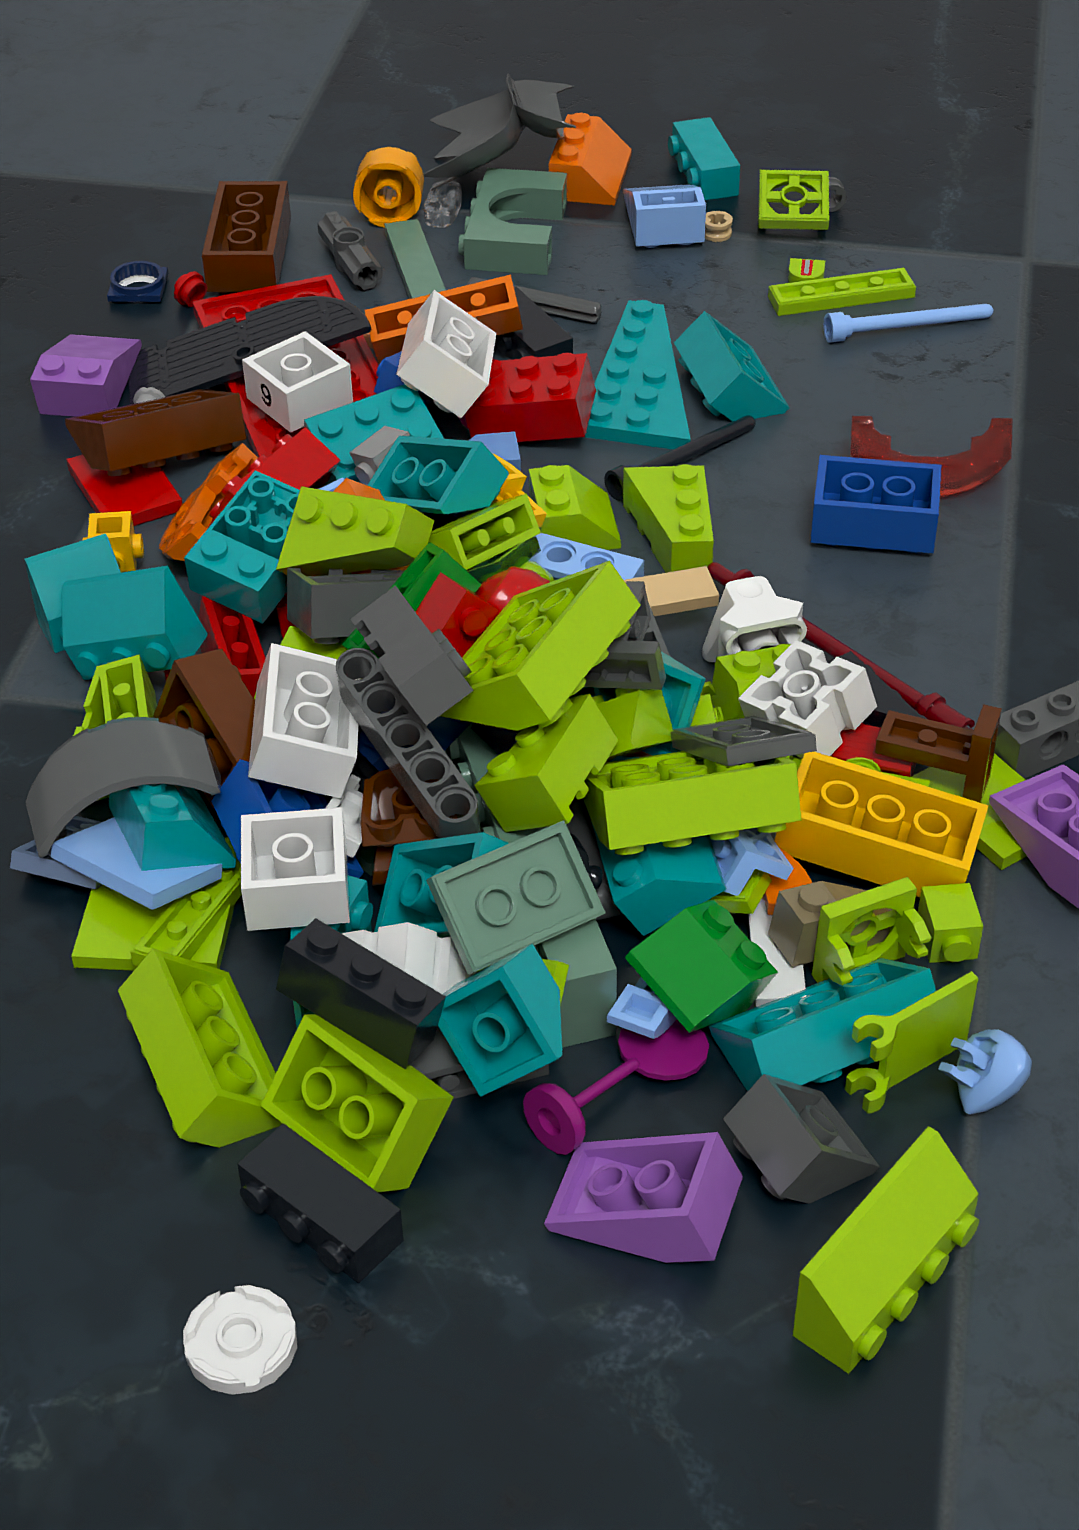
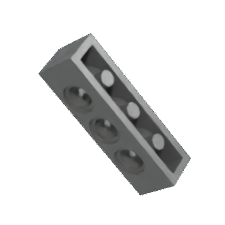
(1040, 732)

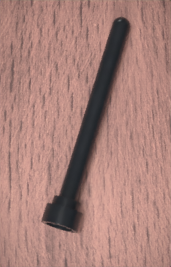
(614, 478)

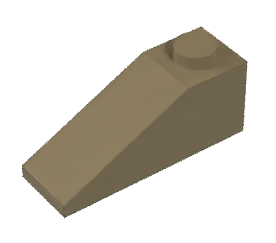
(797, 919)

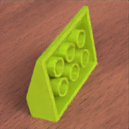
(544, 648)
(687, 797)

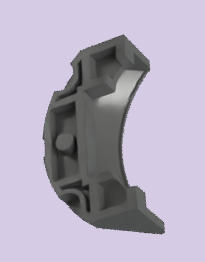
(112, 759)

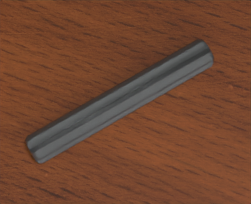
(560, 304)

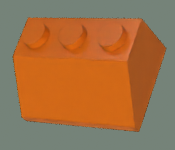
(592, 159)

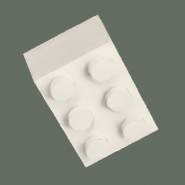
(447, 355)
(301, 724)

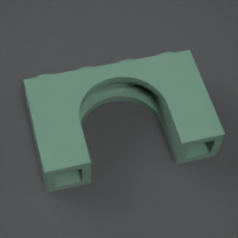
(507, 246)

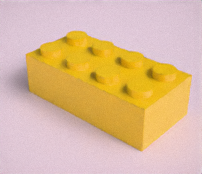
(881, 825)

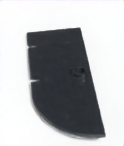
(217, 351)

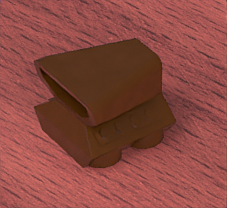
(389, 820)

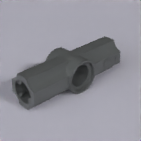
(349, 250)

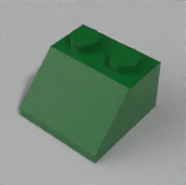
(702, 966)

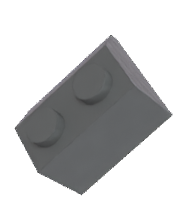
(797, 1140)

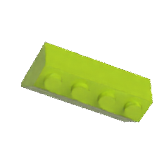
(199, 1048)
(885, 1254)

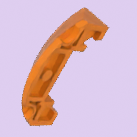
(193, 516)

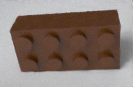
(246, 236)

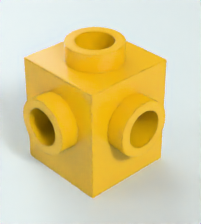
(123, 540)

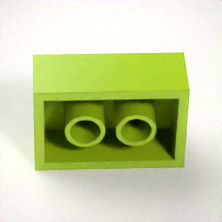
(356, 1104)

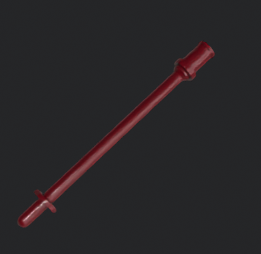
(931, 706)

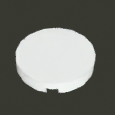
(240, 1340)

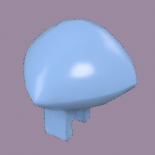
(988, 1069)

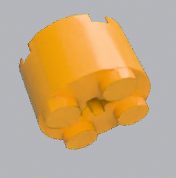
(388, 168)

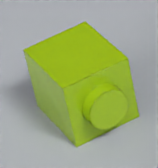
(951, 922)

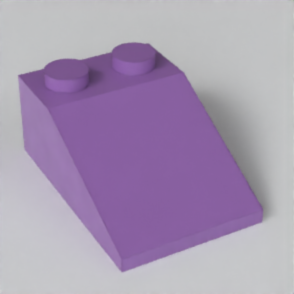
(83, 374)
(1045, 824)
(649, 1196)

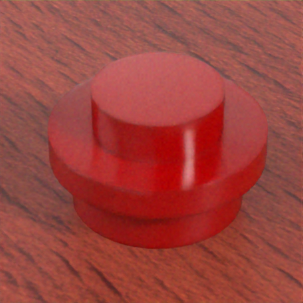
(190, 288)

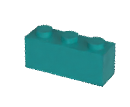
(705, 158)

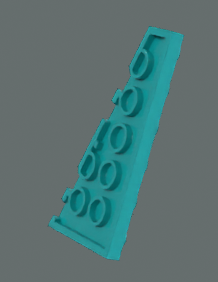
(639, 384)

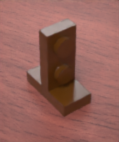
(944, 746)

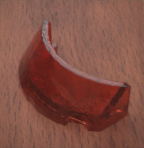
(958, 471)

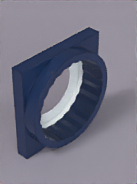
(137, 272)

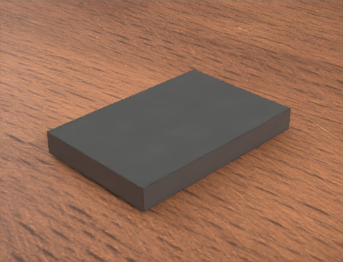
(743, 740)

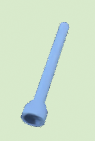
(839, 326)

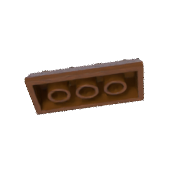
(158, 430)

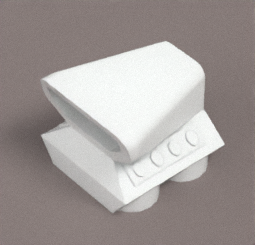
(752, 619)

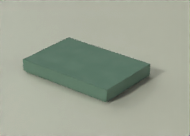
(515, 896)

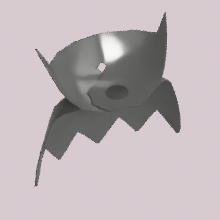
(495, 124)

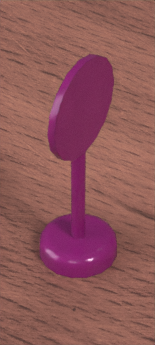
(671, 1056)

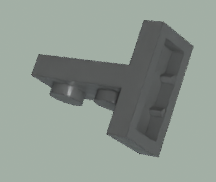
(630, 659)

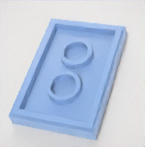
(107, 858)

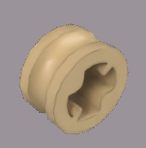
(718, 226)

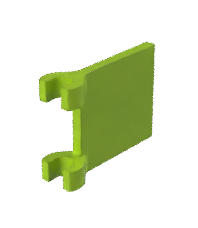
(911, 1038)

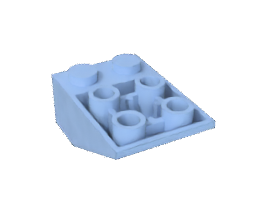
(666, 215)

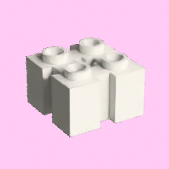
(812, 695)
(416, 953)

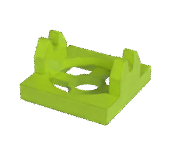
(814, 180)
(840, 917)

